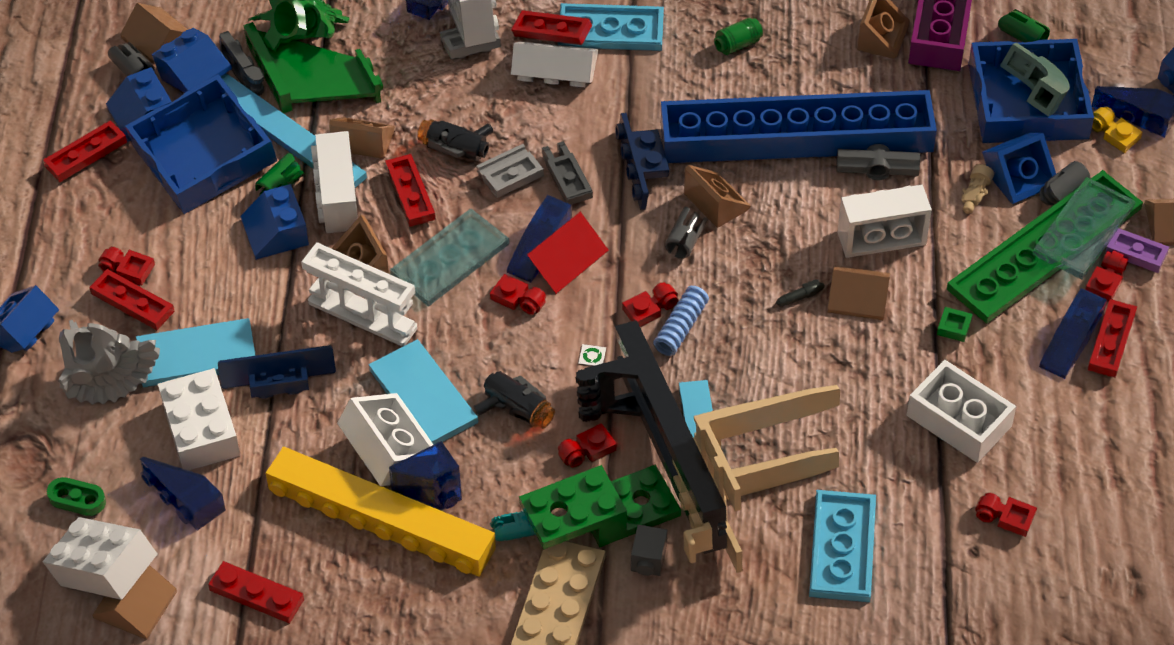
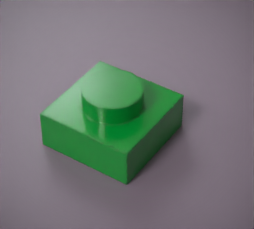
(954, 324)

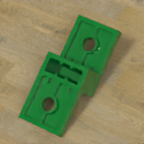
(599, 506)

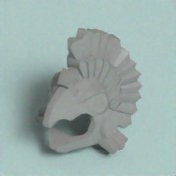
(104, 363)

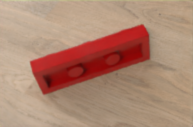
(551, 27)
(85, 151)
(410, 190)
(132, 299)
(1112, 338)
(256, 592)

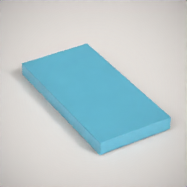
(619, 26)
(198, 349)
(424, 391)
(842, 546)

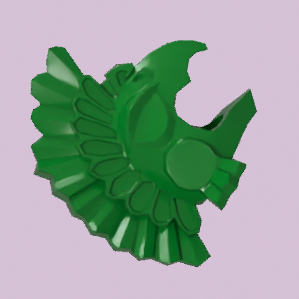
(299, 20)

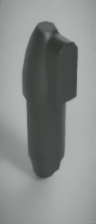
(808, 290)

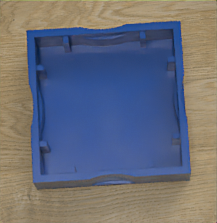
(1003, 97)
(201, 144)

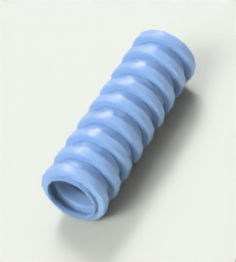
(681, 320)

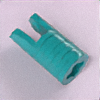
(511, 526)

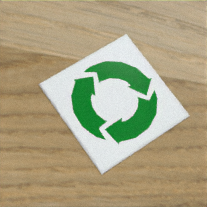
(592, 355)

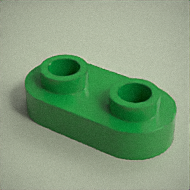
(77, 497)

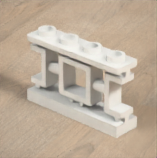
(343, 277)

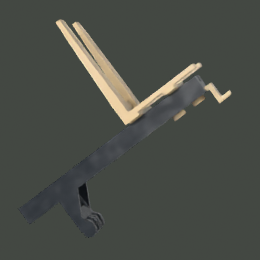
(697, 463)

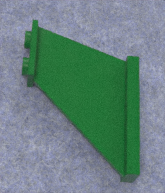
(311, 73)

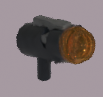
(455, 139)
(518, 397)

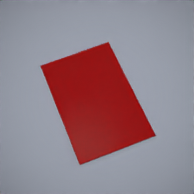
(567, 252)

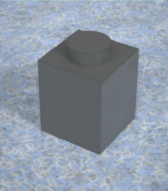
(649, 550)

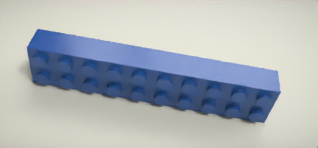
(796, 125)

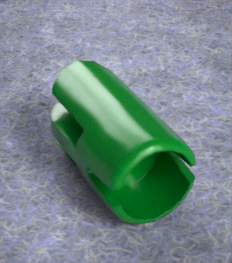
(1023, 27)
(283, 173)

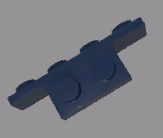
(643, 156)
(277, 371)

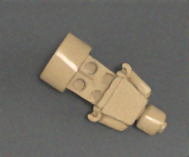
(972, 196)

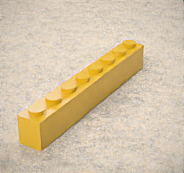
(381, 511)

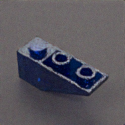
(1139, 106)
(190, 493)

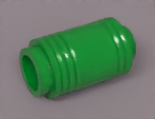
(738, 36)

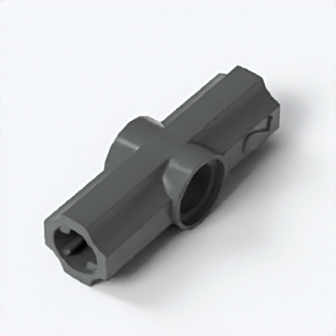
(878, 162)

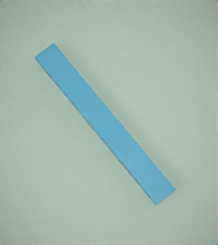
(281, 127)

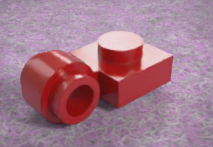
(132, 266)
(1107, 281)
(512, 292)
(647, 308)
(591, 443)
(1013, 516)

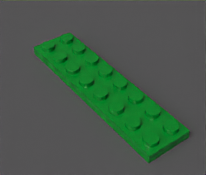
(1011, 267)

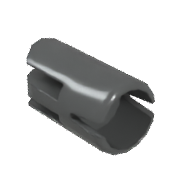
(128, 59)
(1063, 183)
(684, 235)

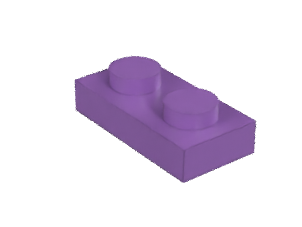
(1139, 250)

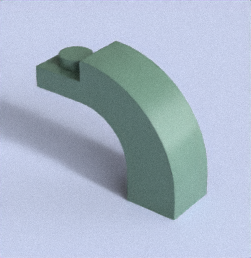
(1043, 77)

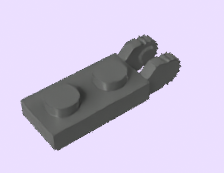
(241, 64)
(567, 174)

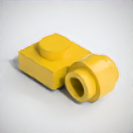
(1119, 133)

